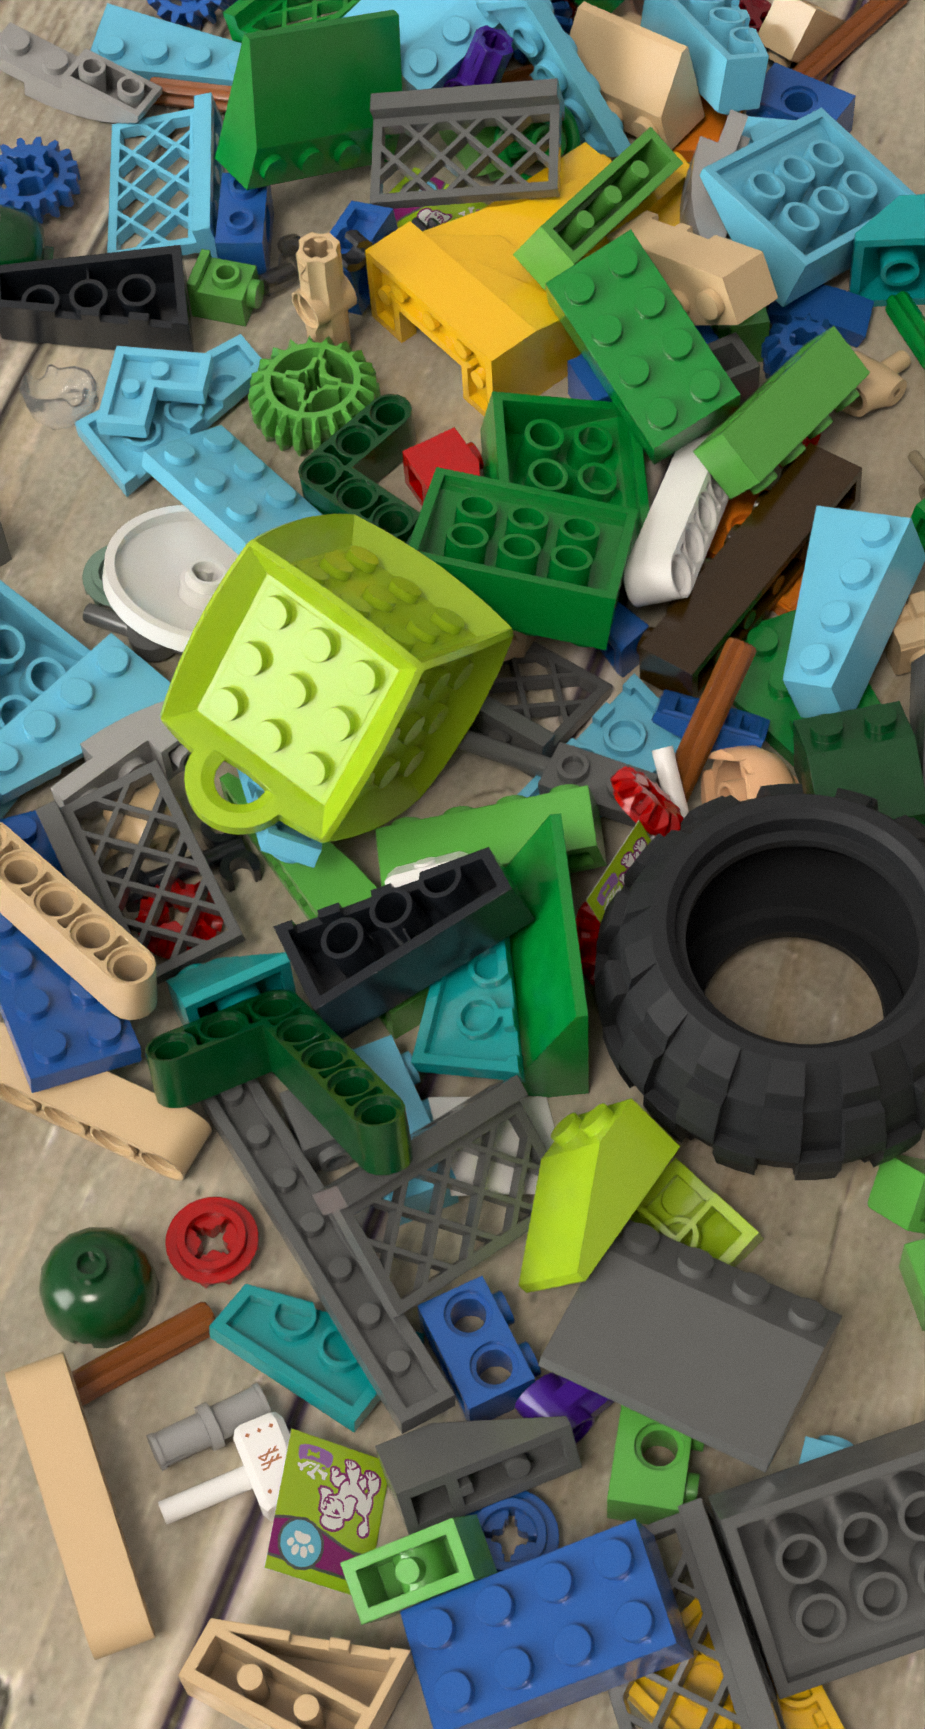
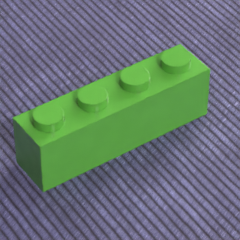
(598, 207)
(782, 414)
(500, 827)

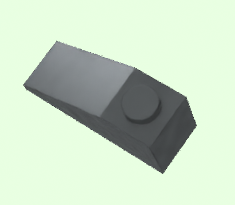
(473, 1464)

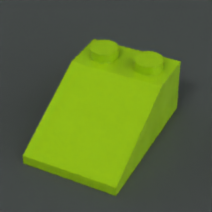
(590, 1190)

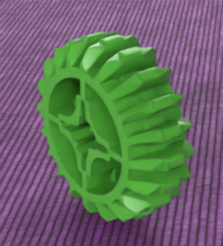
(310, 392)

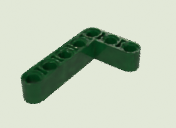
(347, 467)
(286, 1038)

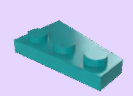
(472, 1021)
(297, 1350)

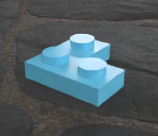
(147, 375)

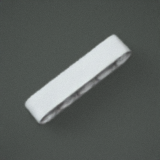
(675, 532)

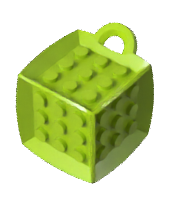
(330, 679)

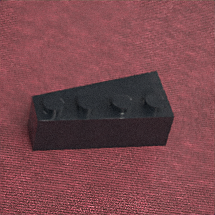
(99, 300)
(402, 938)

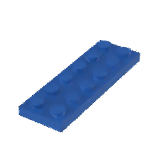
(49, 1016)

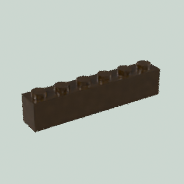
(747, 573)

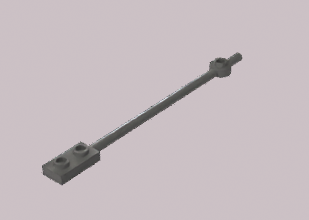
(566, 765)

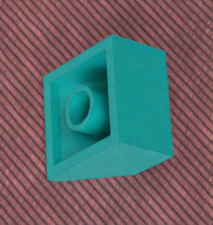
(891, 252)

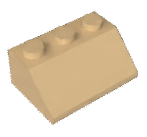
(639, 73)

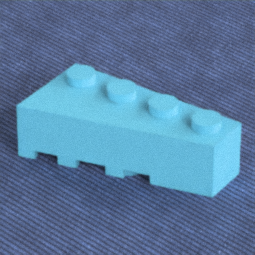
(723, 49)
(848, 605)

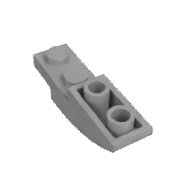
(75, 84)
(696, 205)
(119, 751)

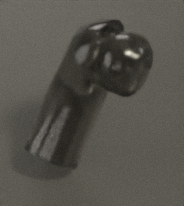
(286, 272)

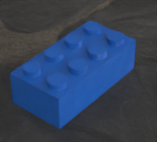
(547, 1632)

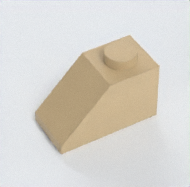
(795, 30)

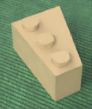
(710, 277)
(293, 1680)

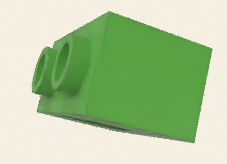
(643, 1489)
(418, 1568)

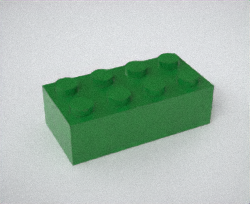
(642, 347)

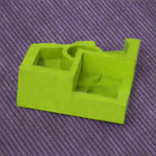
(696, 1216)

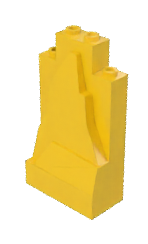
(478, 298)

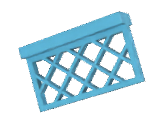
(201, 172)

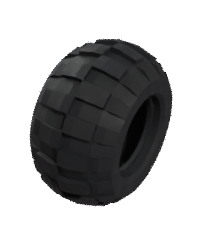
(750, 876)

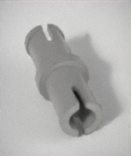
(207, 1426)

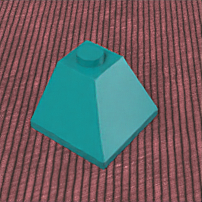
(227, 981)

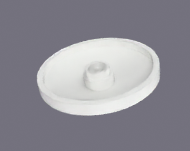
(164, 573)

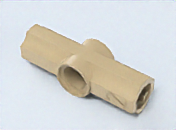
(324, 289)

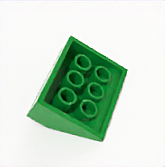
(306, 98)
(565, 449)
(529, 553)
(549, 969)

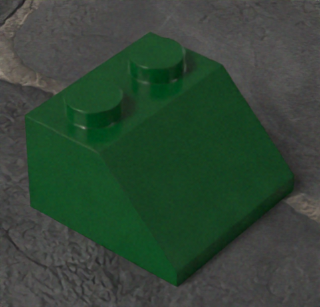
(865, 753)

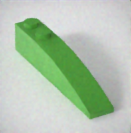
(330, 882)

